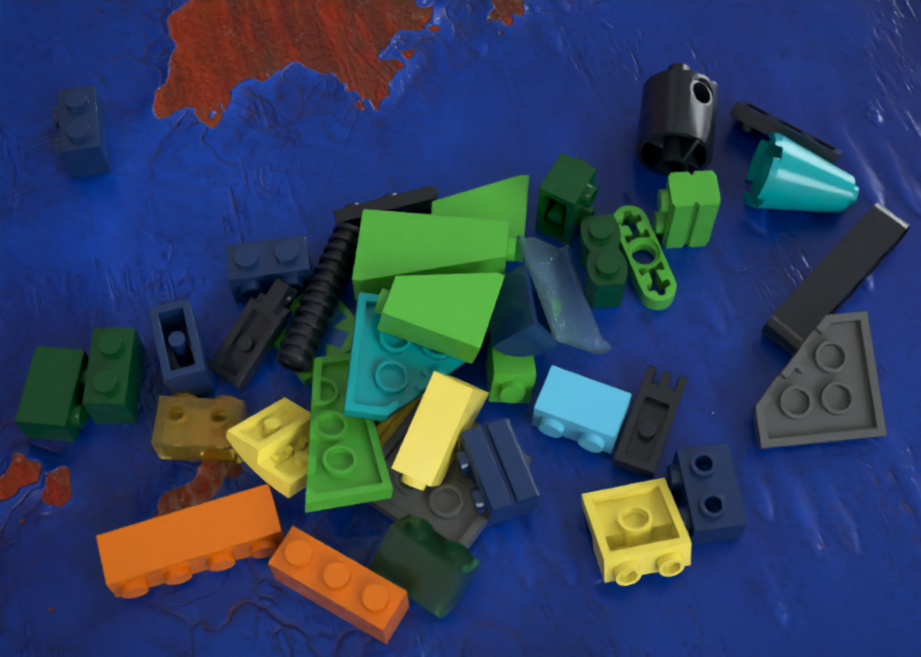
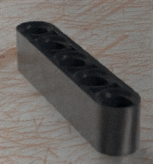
(836, 277)

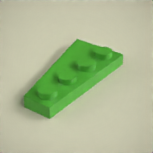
(344, 451)

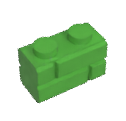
(687, 209)

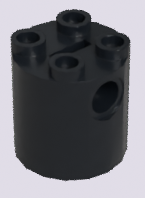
(677, 121)

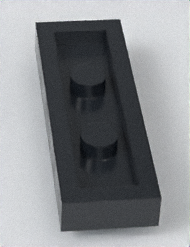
(756, 119)

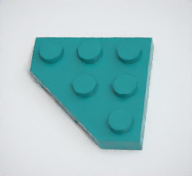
(385, 369)

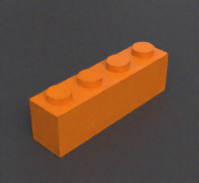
(190, 542)

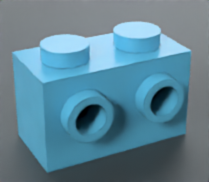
(580, 410)

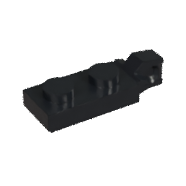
(253, 335)

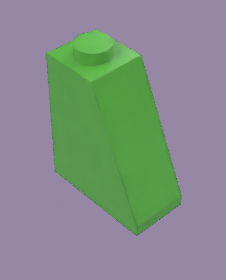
(495, 201)
(440, 311)

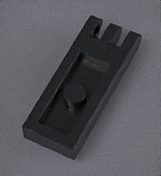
(412, 201)
(649, 424)

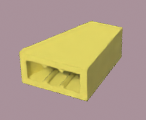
(433, 435)

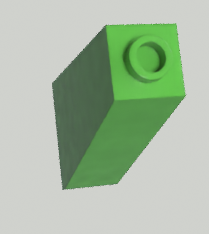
(426, 245)

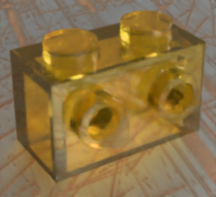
(197, 427)

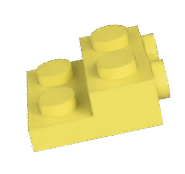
(636, 531)

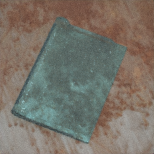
(562, 295)

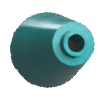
(796, 179)

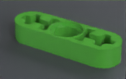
(641, 273)

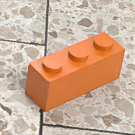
(339, 584)

